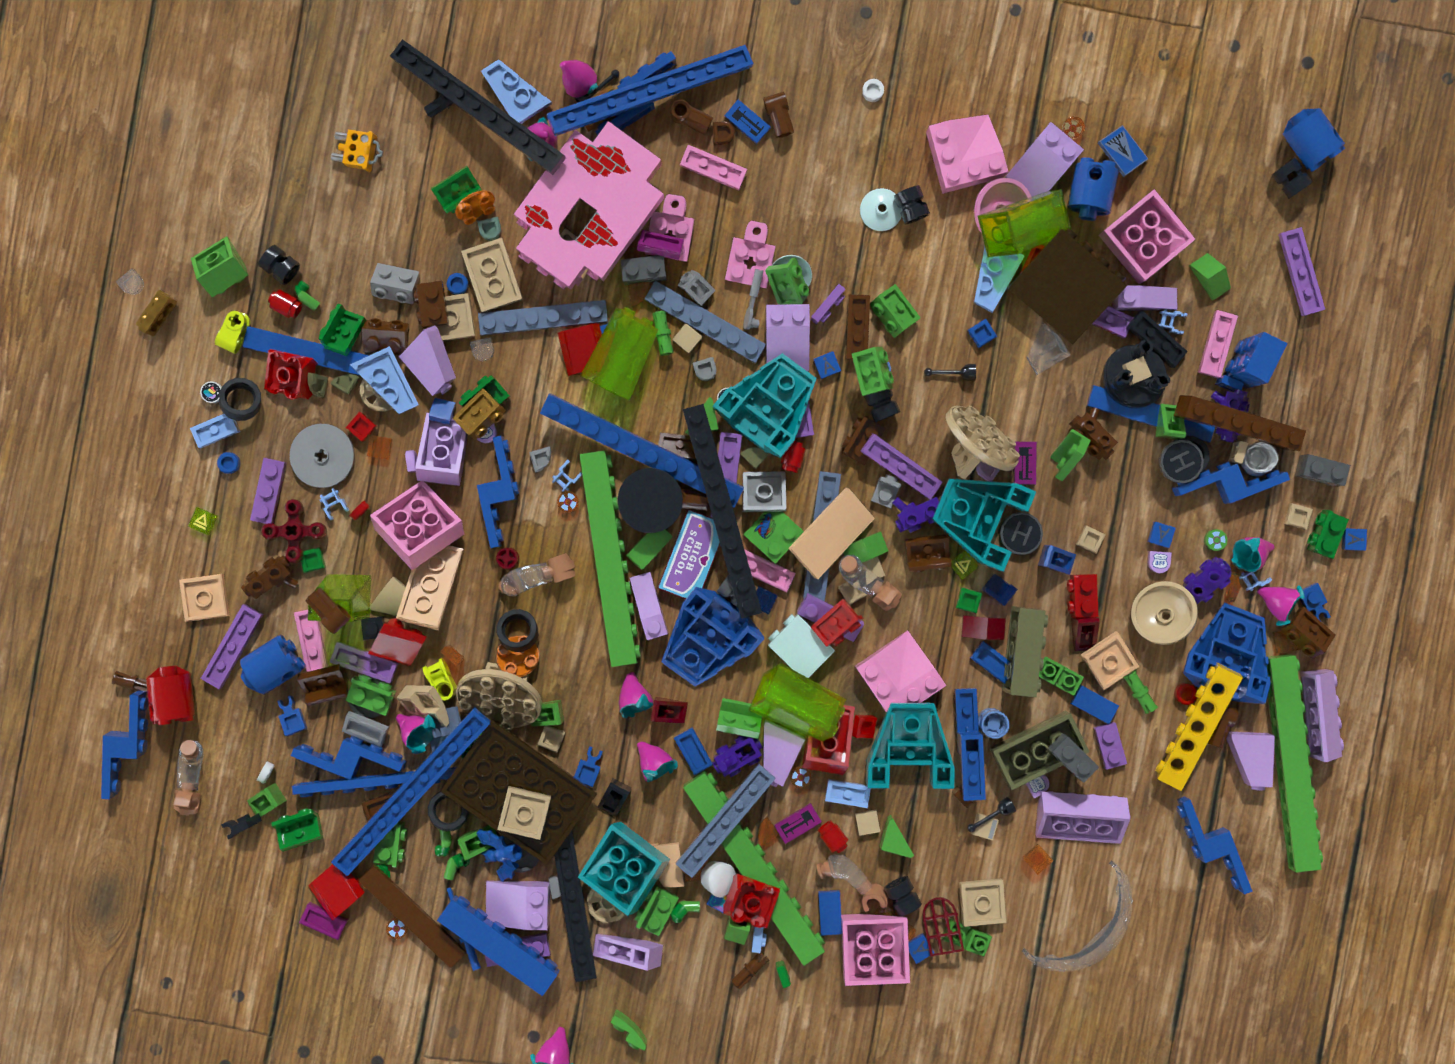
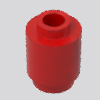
(284, 304)
(793, 457)
(833, 836)

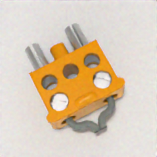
(364, 152)

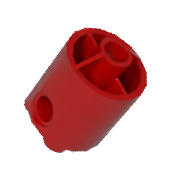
(170, 695)

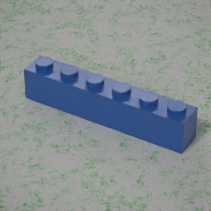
(499, 945)

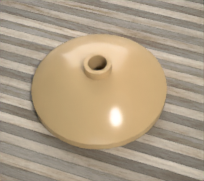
(1157, 601)

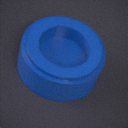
(457, 284)
(228, 463)

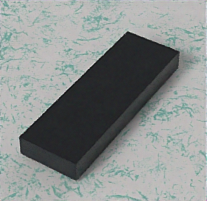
(1163, 344)

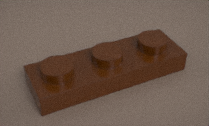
(857, 324)

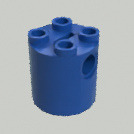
(1313, 138)
(1091, 196)
(271, 665)

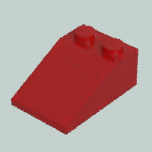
(833, 753)

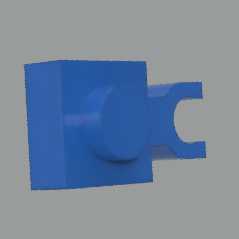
(1314, 600)
(292, 720)
(587, 770)

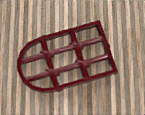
(938, 934)

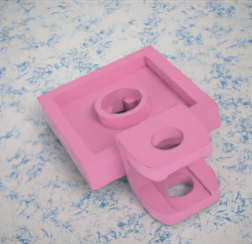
(674, 220)
(754, 247)

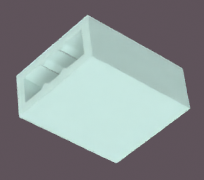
(799, 646)

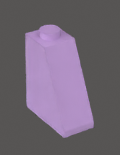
(430, 361)
(780, 751)
(1254, 757)

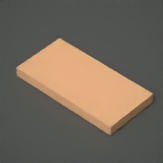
(831, 533)
(430, 589)

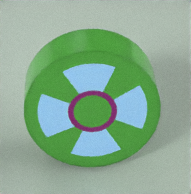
(1215, 540)

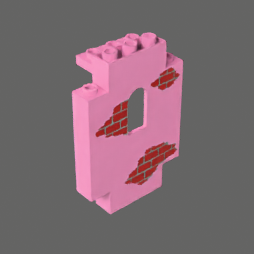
(611, 178)

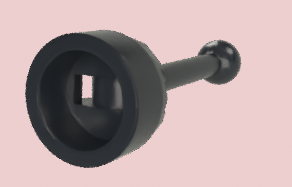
(614, 74)
(967, 372)
(1005, 808)

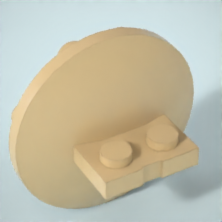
(979, 442)
(499, 696)

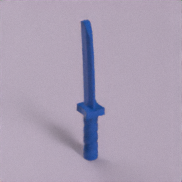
(469, 949)

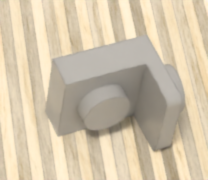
(696, 287)
(886, 491)

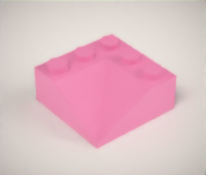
(966, 152)
(1146, 237)
(417, 524)
(900, 673)
(875, 949)

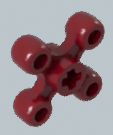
(285, 531)

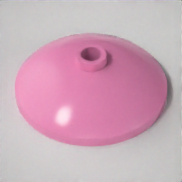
(999, 194)

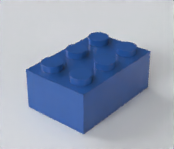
(1255, 359)

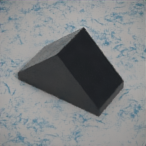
(614, 797)

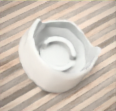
(1260, 459)
(717, 878)

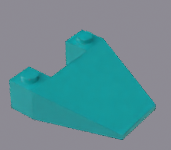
(972, 512)
(910, 737)

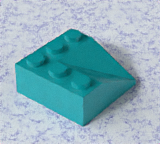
(624, 868)

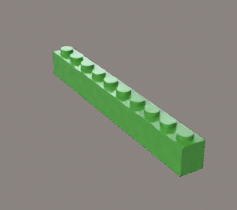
(608, 558)
(1293, 764)
(752, 864)

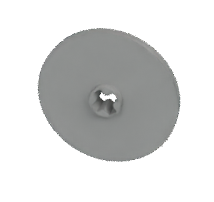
(310, 443)

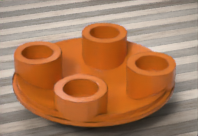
(475, 205)
(517, 662)

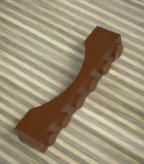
(1239, 422)

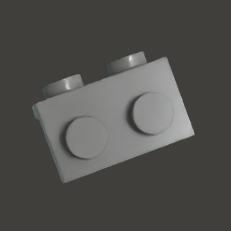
(394, 283)

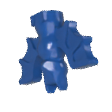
(501, 852)

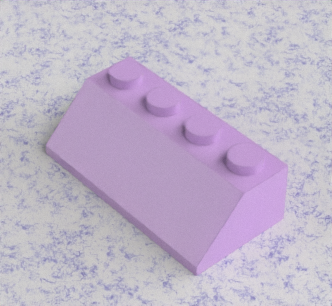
(1322, 714)
(1082, 817)

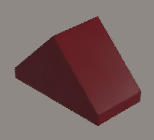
(983, 627)
(1084, 632)
(668, 710)

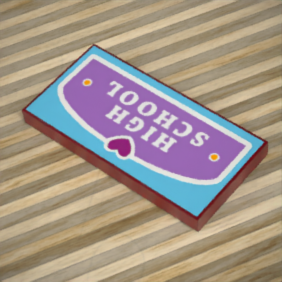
(691, 555)

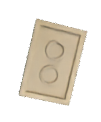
(492, 275)

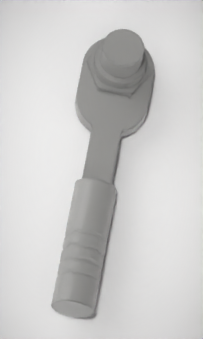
(750, 322)

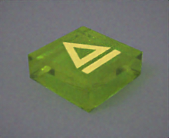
(202, 521)
(964, 565)

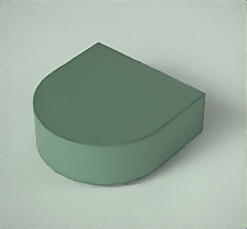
(490, 228)

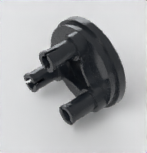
(1117, 380)
(650, 500)

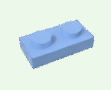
(214, 430)
(847, 793)
(758, 940)

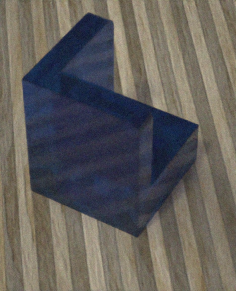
(999, 590)

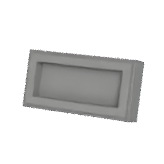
(365, 728)

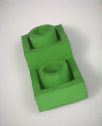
(648, 548)
(1060, 676)
(973, 939)
(634, 1036)

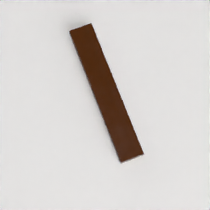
(412, 916)

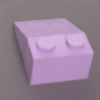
(1045, 160)
(788, 333)
(441, 453)
(519, 904)

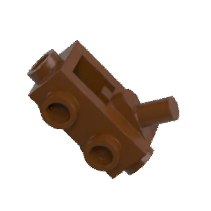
(1101, 441)
(272, 574)

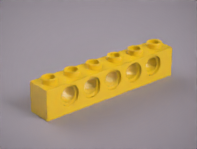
(1178, 776)

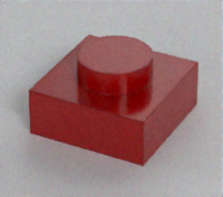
(361, 426)
(864, 726)

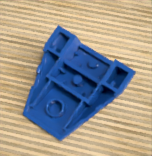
(708, 637)
(1237, 642)

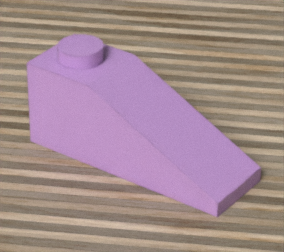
(1146, 298)
(648, 606)
(628, 951)

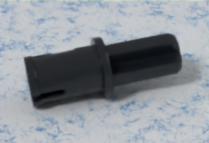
(437, 106)

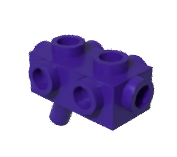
(1236, 400)
(912, 515)
(1211, 575)
(732, 758)

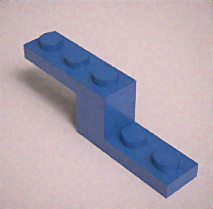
(662, 64)
(1231, 482)
(498, 492)
(969, 744)
(124, 745)
(349, 757)
(1213, 845)

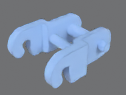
(1171, 329)
(562, 484)
(327, 506)
(1257, 583)

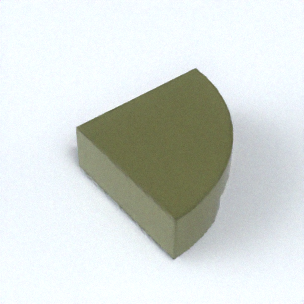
(346, 383)
(317, 384)
(754, 456)

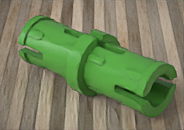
(663, 333)
(1140, 692)

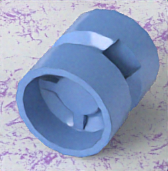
(993, 723)

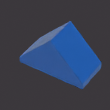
(1056, 559)

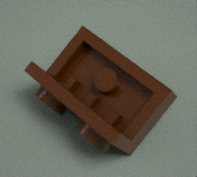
(431, 304)
(382, 334)
(928, 553)
(323, 684)

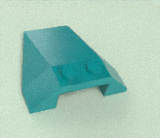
(769, 404)

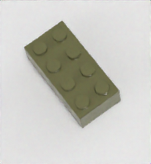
(1024, 651)
(1026, 753)

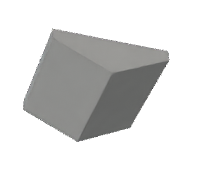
(764, 491)

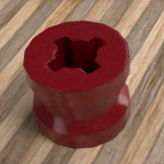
(503, 558)

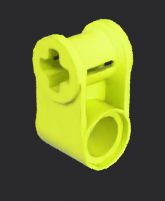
(231, 334)
(440, 678)

